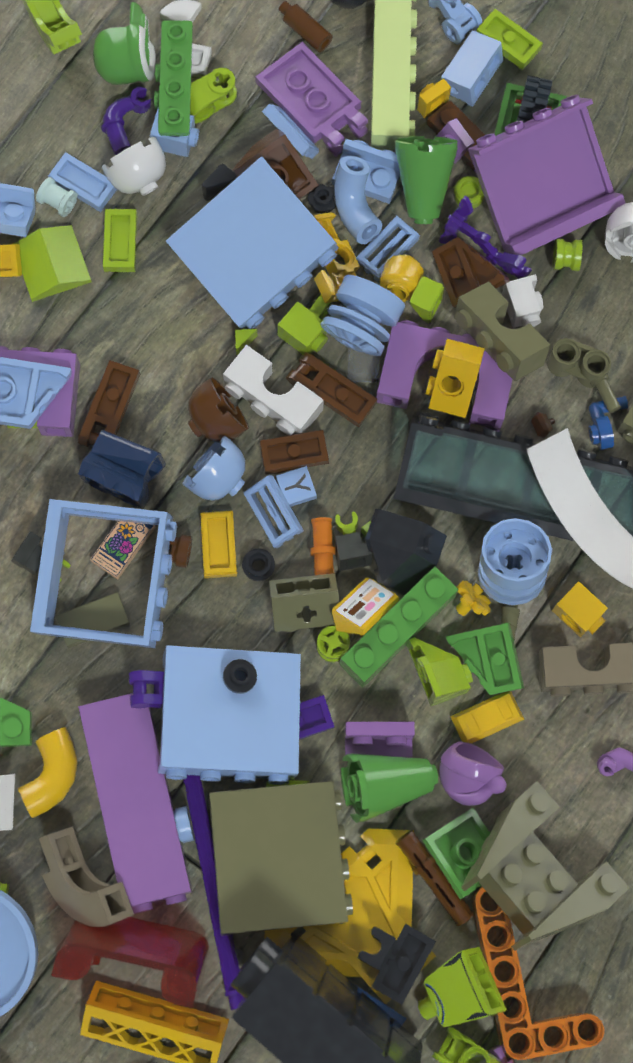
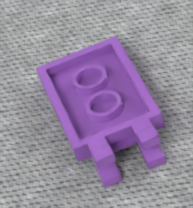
(313, 97)

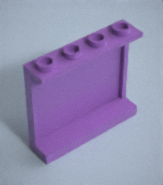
(544, 176)

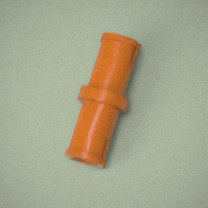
(322, 546)

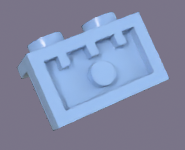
(383, 169)
(16, 209)

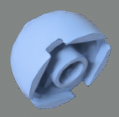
(218, 471)

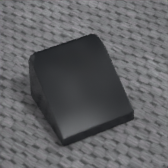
(217, 181)

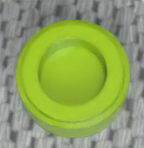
(469, 187)

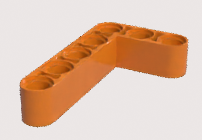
(514, 987)

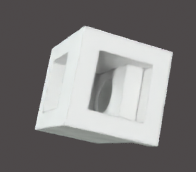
(523, 301)

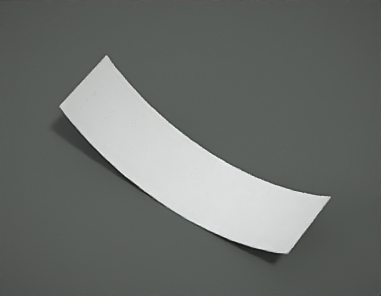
(581, 507)

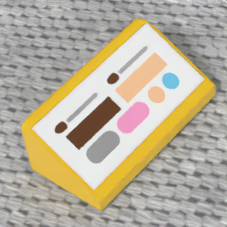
(363, 607)

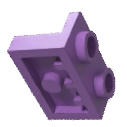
(379, 738)

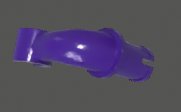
(113, 118)

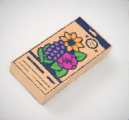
(121, 547)

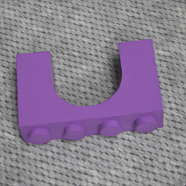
(413, 346)
(60, 414)

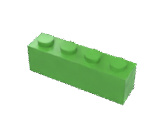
(398, 626)

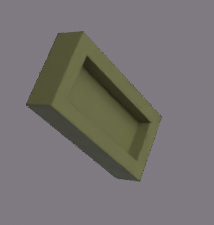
(101, 615)

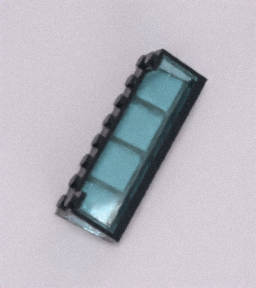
(493, 476)

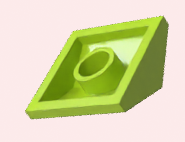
(52, 262)

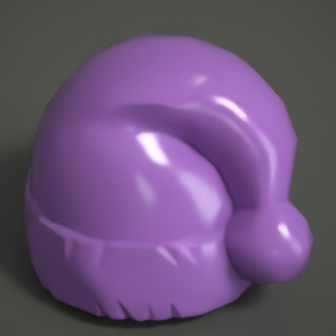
(470, 774)

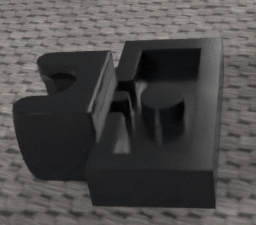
(398, 961)

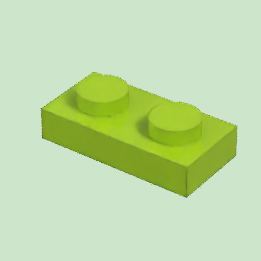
(516, 42)

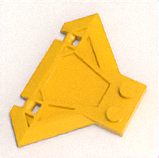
(379, 899)

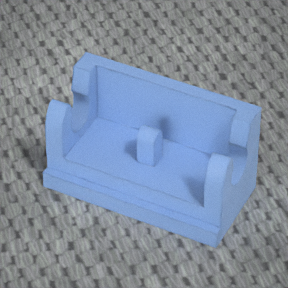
(473, 67)

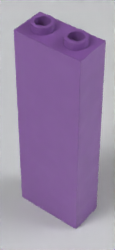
(135, 802)

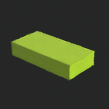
(120, 240)

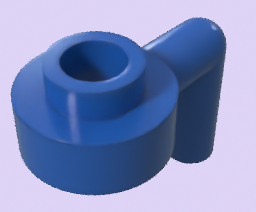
(601, 430)

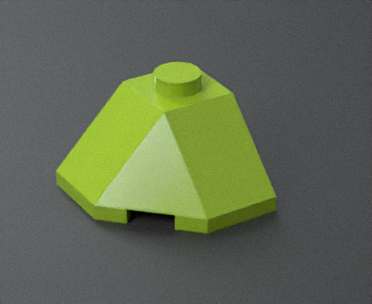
(439, 672)

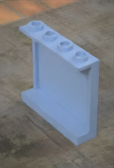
(253, 245)
(224, 732)

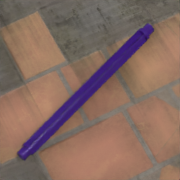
(204, 844)

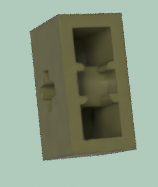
(303, 602)

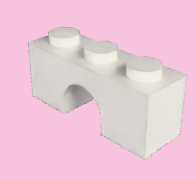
(291, 411)

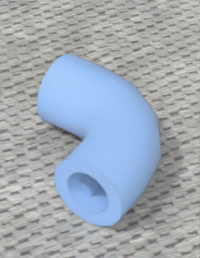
(352, 202)

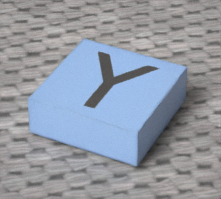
(297, 486)

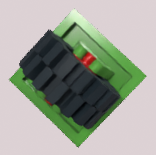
(522, 101)

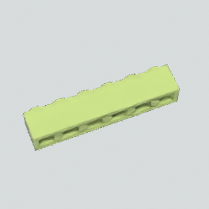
(392, 72)

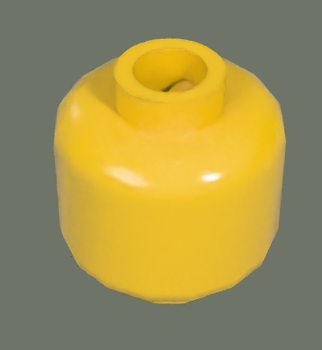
(401, 276)

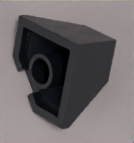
(402, 549)

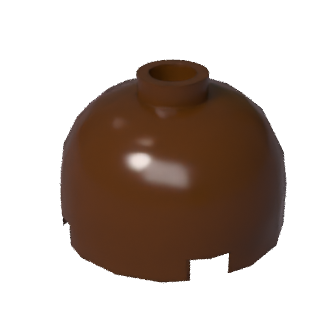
(214, 413)

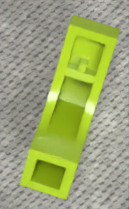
(53, 24)

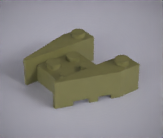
(530, 880)

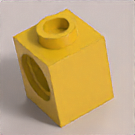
(580, 610)

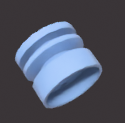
(366, 308)
(514, 561)

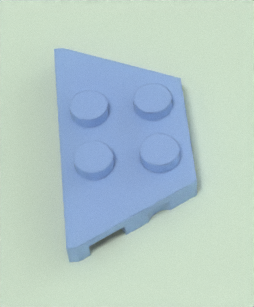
(28, 390)

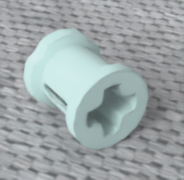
(56, 197)

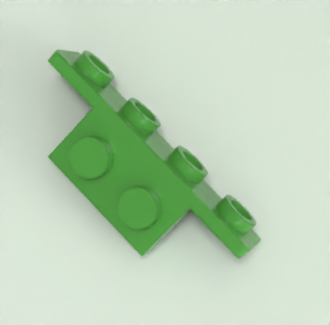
(174, 78)

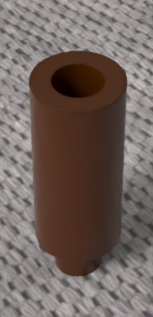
(305, 26)

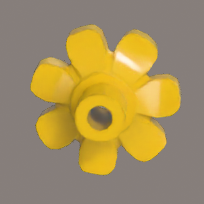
(472, 599)

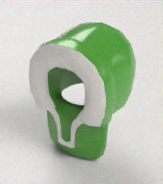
(126, 53)

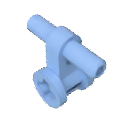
(457, 18)

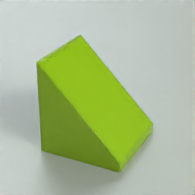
(244, 337)

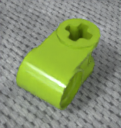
(209, 95)
(462, 1049)

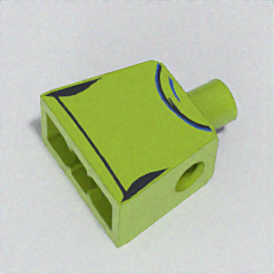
(461, 990)

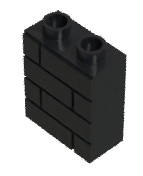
(313, 1011)

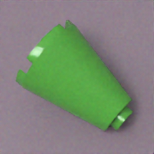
(425, 174)
(384, 782)

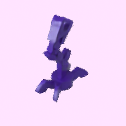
(509, 262)

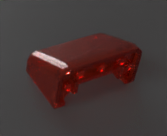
(140, 942)

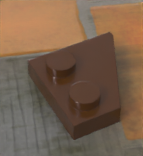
(465, 269)

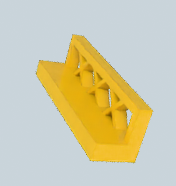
(154, 1020)

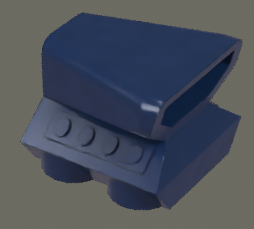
(121, 468)

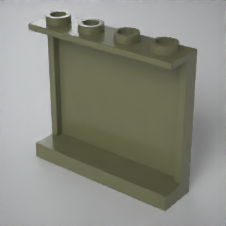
(279, 857)

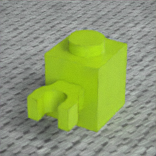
(303, 328)

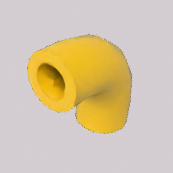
(57, 773)

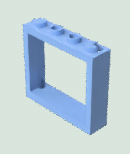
(51, 567)

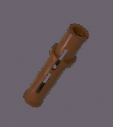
(427, 868)

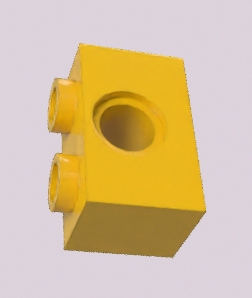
(451, 394)

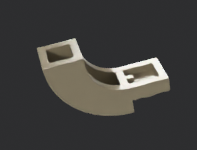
(76, 887)

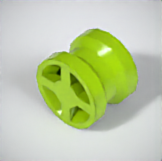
(567, 254)
(334, 640)

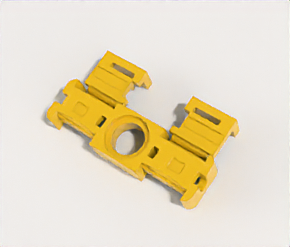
(328, 285)

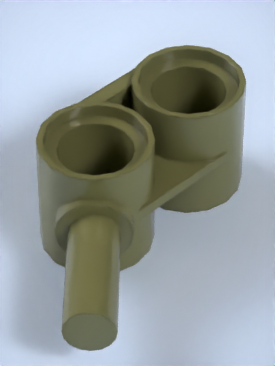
(580, 358)

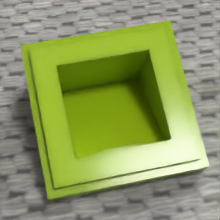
(427, 298)

